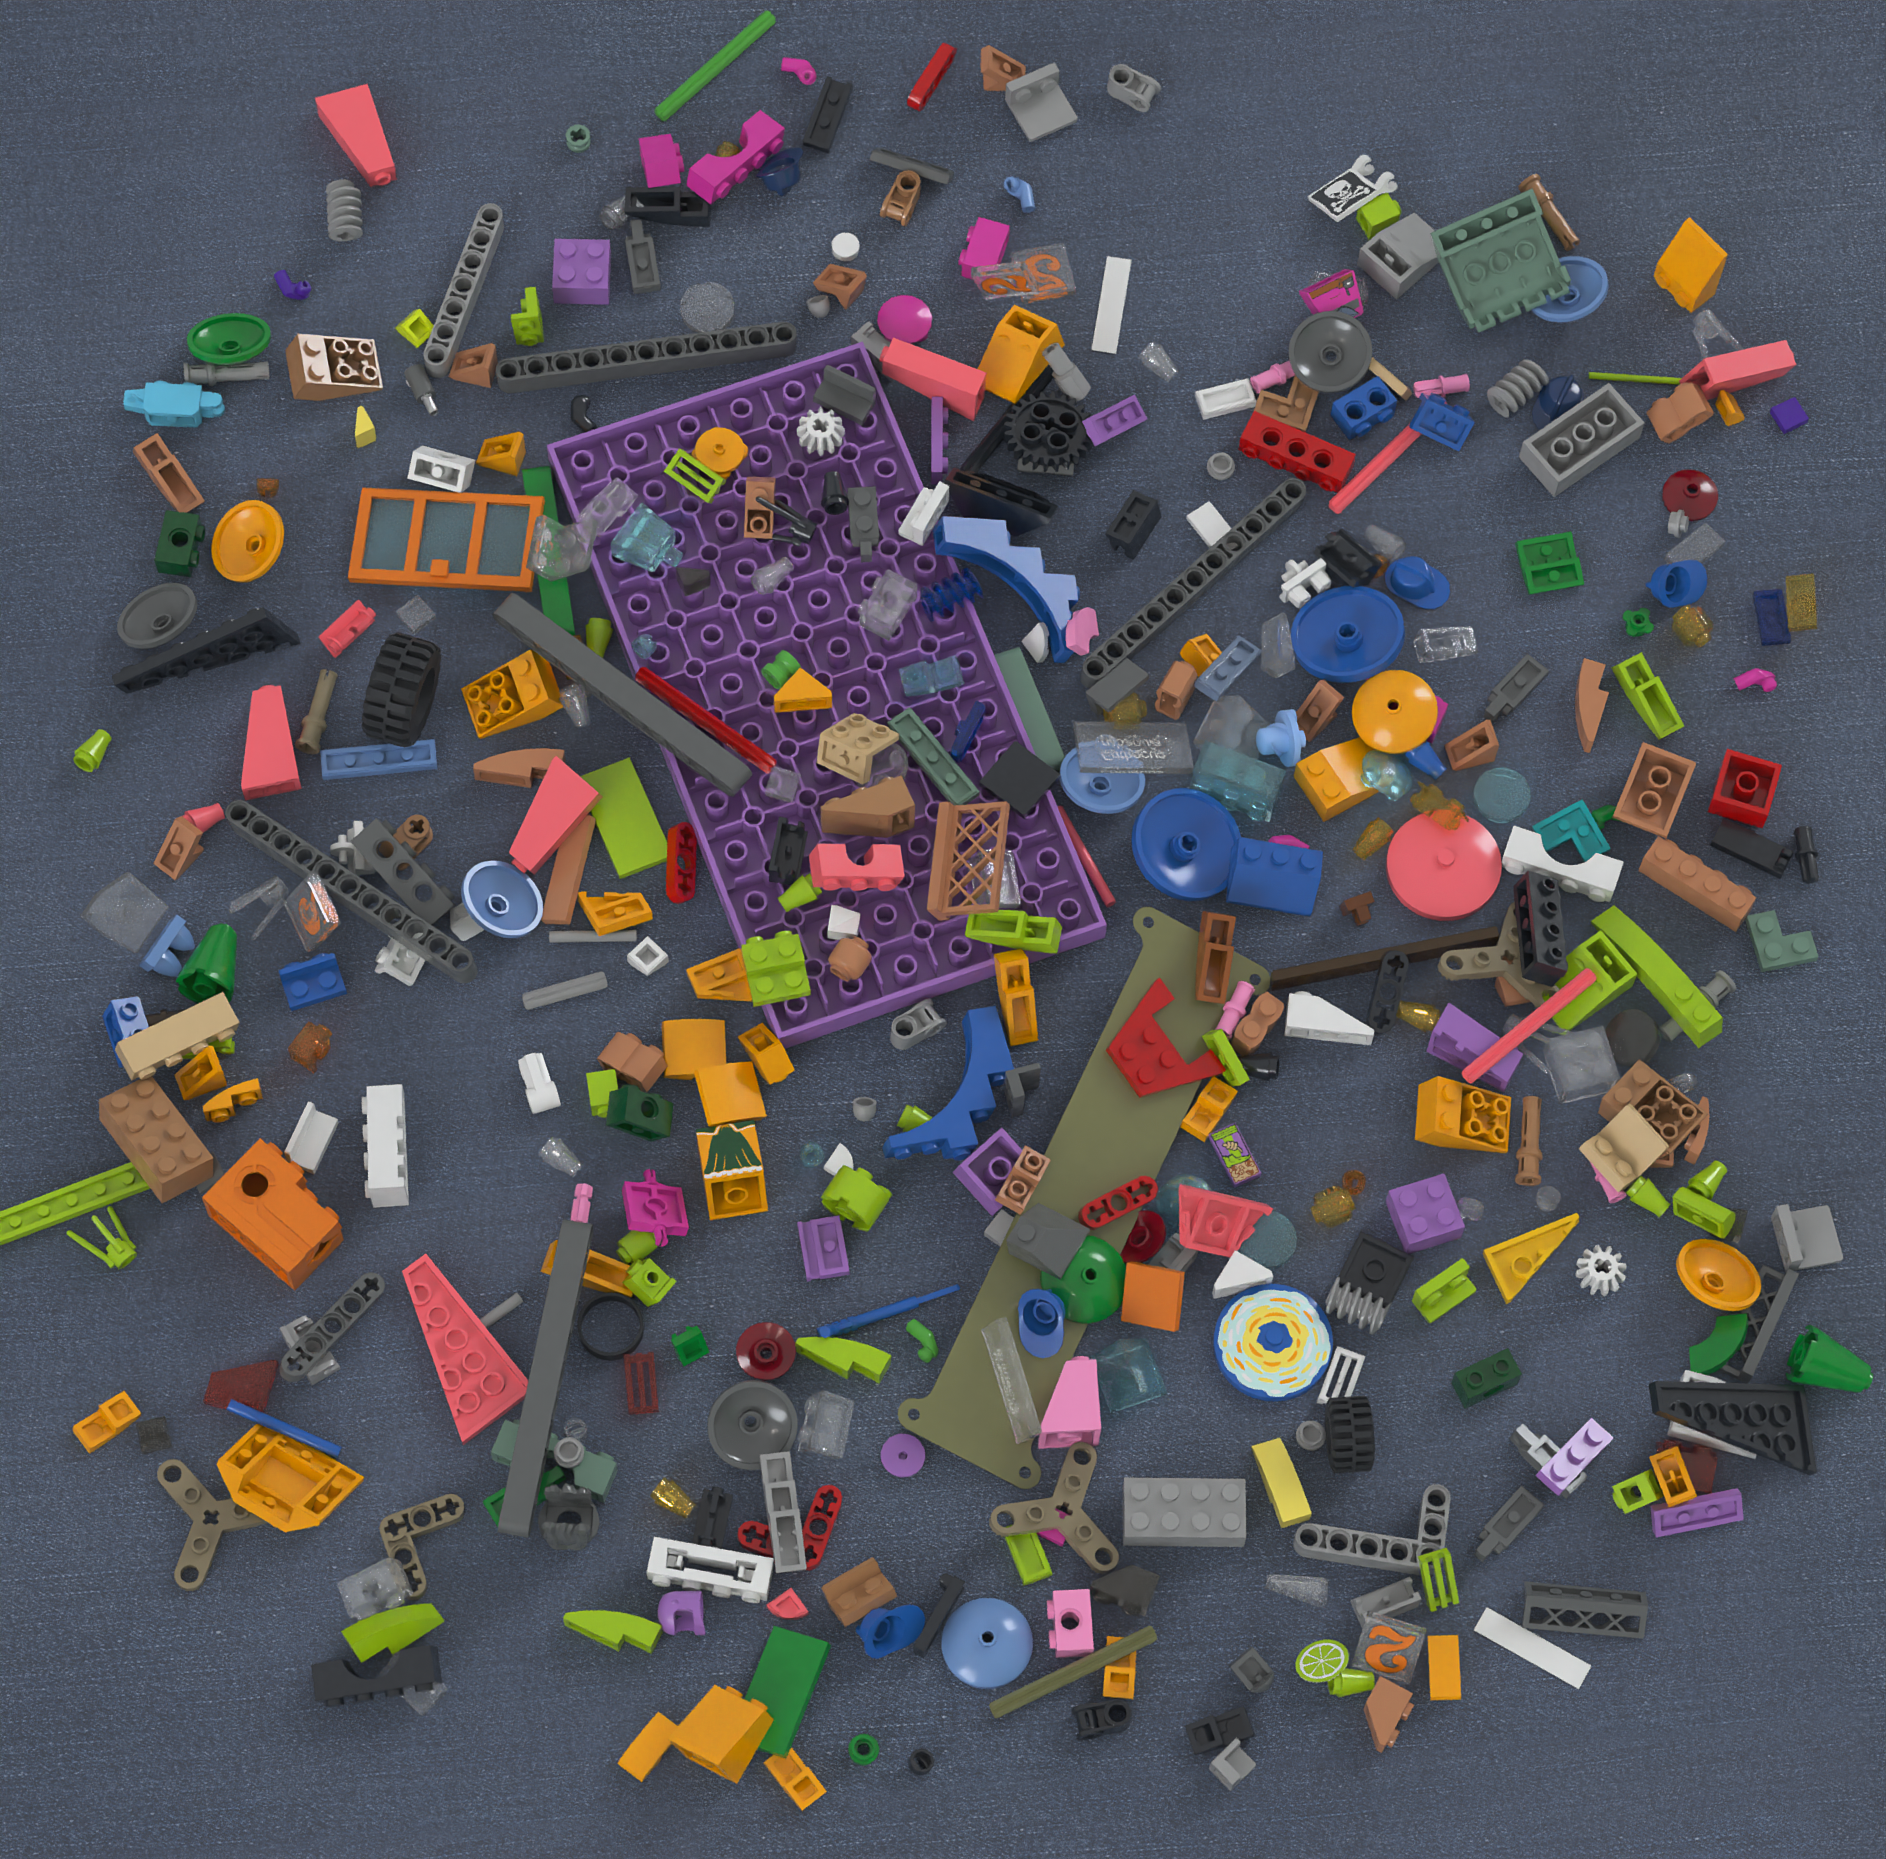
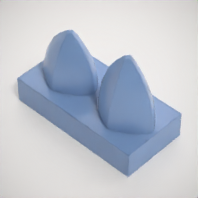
(162, 959)

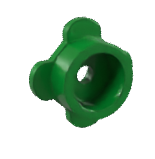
(1635, 629)

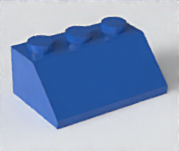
(1273, 876)

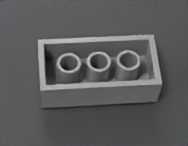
(1581, 439)
(1184, 1512)

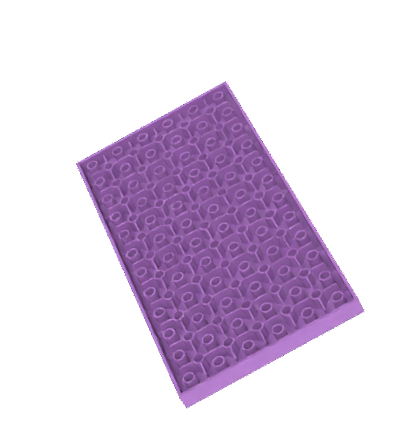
(725, 635)

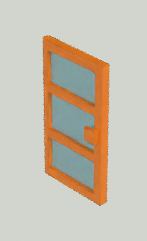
(444, 539)

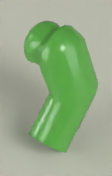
(926, 1338)

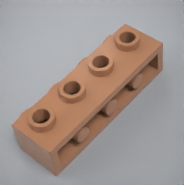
(1697, 883)

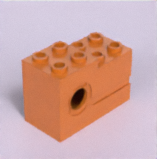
(274, 1214)

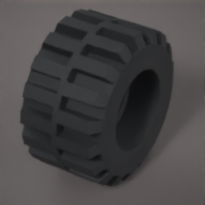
(1349, 1434)

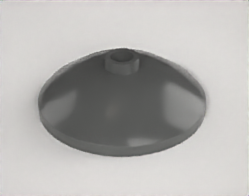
(1330, 334)
(157, 616)
(770, 1433)

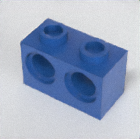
(1359, 403)

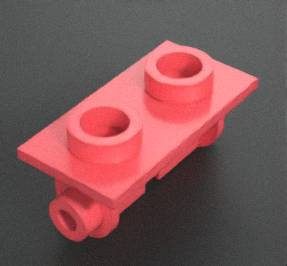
(347, 628)

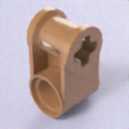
(901, 202)
(414, 839)

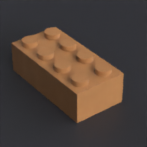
(156, 1138)

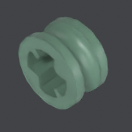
(580, 145)

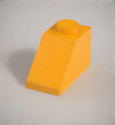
(766, 1053)

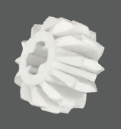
(820, 431)
(1600, 1260)

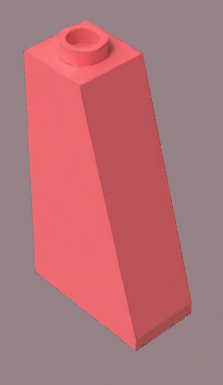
(357, 129)
(1741, 368)
(935, 376)
(269, 748)
(553, 815)

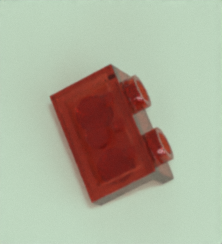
(1698, 1461)

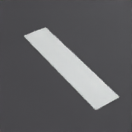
(1111, 305)
(1532, 1648)

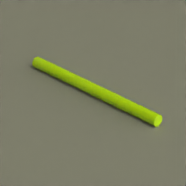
(1633, 378)

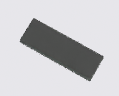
(908, 163)

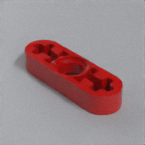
(931, 77)
(681, 836)
(1139, 1201)

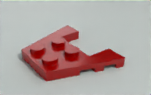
(1147, 1054)

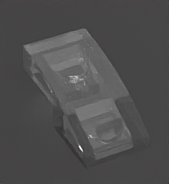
(608, 504)

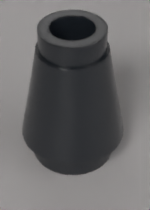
(834, 494)
(1261, 1066)

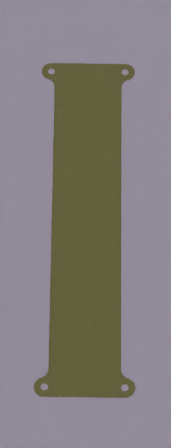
(1097, 1147)

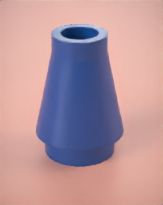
(1426, 760)

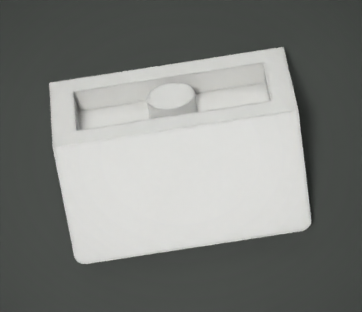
(310, 1138)

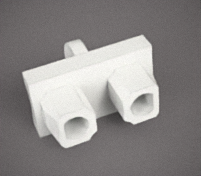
(1300, 577)
(356, 861)

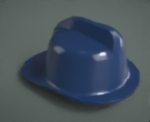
(781, 171)
(1556, 399)

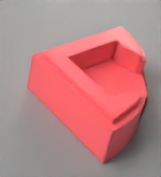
(788, 1606)

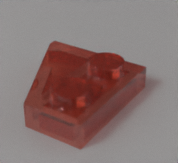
(243, 1384)

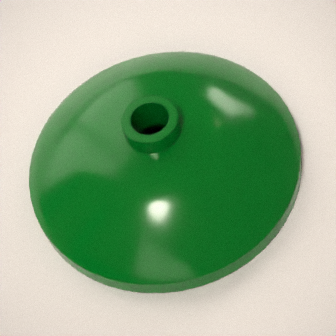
(229, 338)
(1087, 1299)

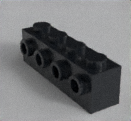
(1540, 928)

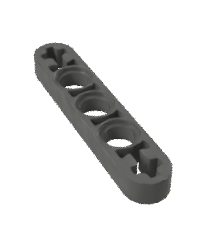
(322, 1336)

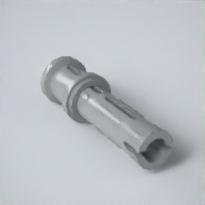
(212, 373)
(1713, 991)

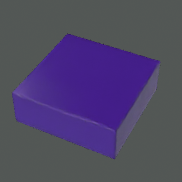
(1789, 415)

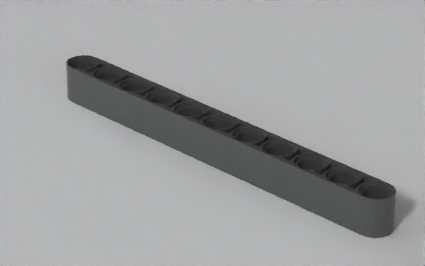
(634, 351)
(1198, 571)
(622, 694)
(360, 899)
(545, 1379)

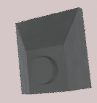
(1046, 1240)

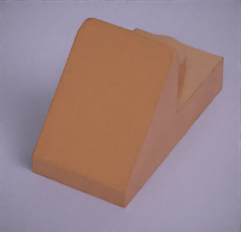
(999, 69)
(842, 282)
(1318, 709)
(179, 848)

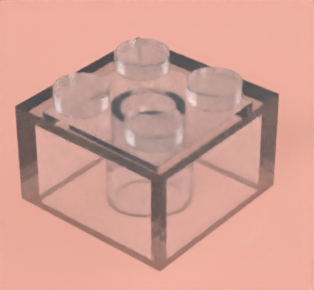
(1581, 1064)

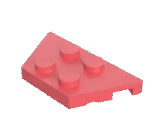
(1216, 1220)

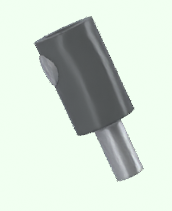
(421, 387)

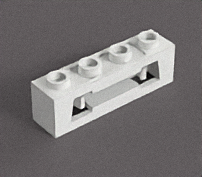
(719, 1584)

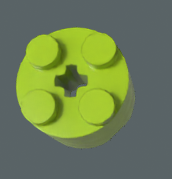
(855, 1197)

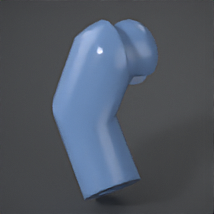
(1022, 191)

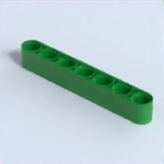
(555, 593)

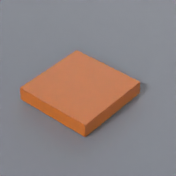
(1152, 1296)

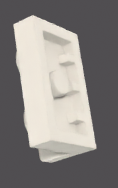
(925, 513)
(399, 961)

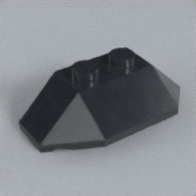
(992, 498)

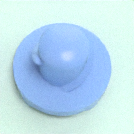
(1282, 738)

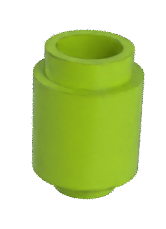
(636, 1246)

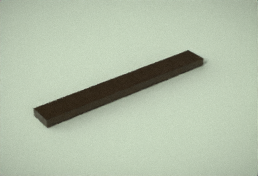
(1370, 960)

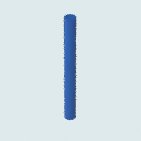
(284, 1428)

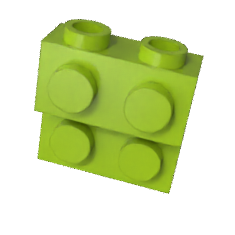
(775, 968)

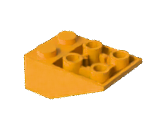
(1015, 353)
(512, 695)
(1462, 1116)

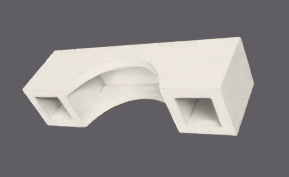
(1593, 878)

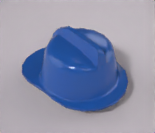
(1417, 582)
(1678, 583)
(1041, 1322)
(890, 1630)

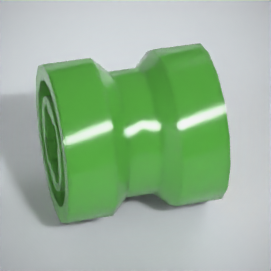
(781, 669)

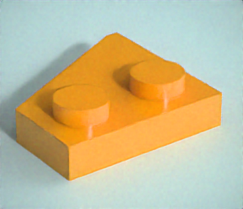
(614, 910)
(721, 978)

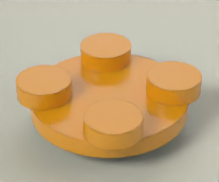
(720, 450)

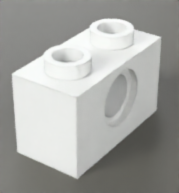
(441, 469)

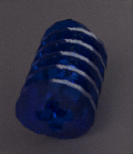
(950, 592)

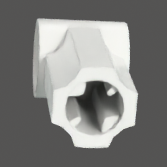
(540, 1089)

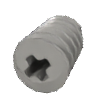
(343, 211)
(1516, 387)
(1356, 1306)

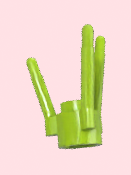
(119, 1252)

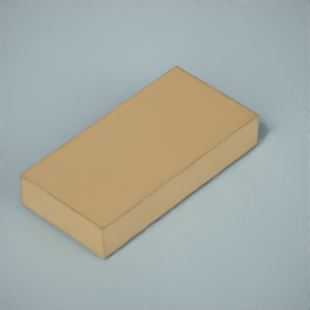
(1389, 379)

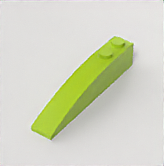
(1661, 977)

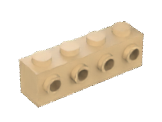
(177, 1036)

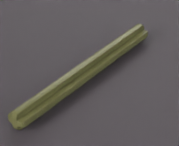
(1073, 1671)

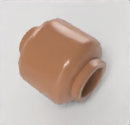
(850, 958)

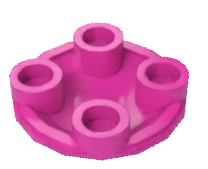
(904, 319)

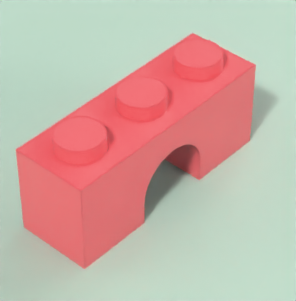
(834, 869)

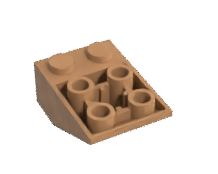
(332, 367)
(871, 811)
(1657, 1101)

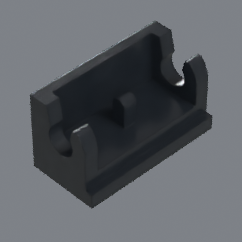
(1134, 524)
(1348, 558)
(787, 852)

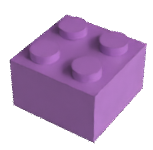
(581, 271)
(988, 1169)
(1425, 1214)

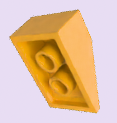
(1691, 266)
(1334, 778)

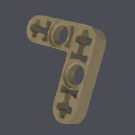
(404, 1540)

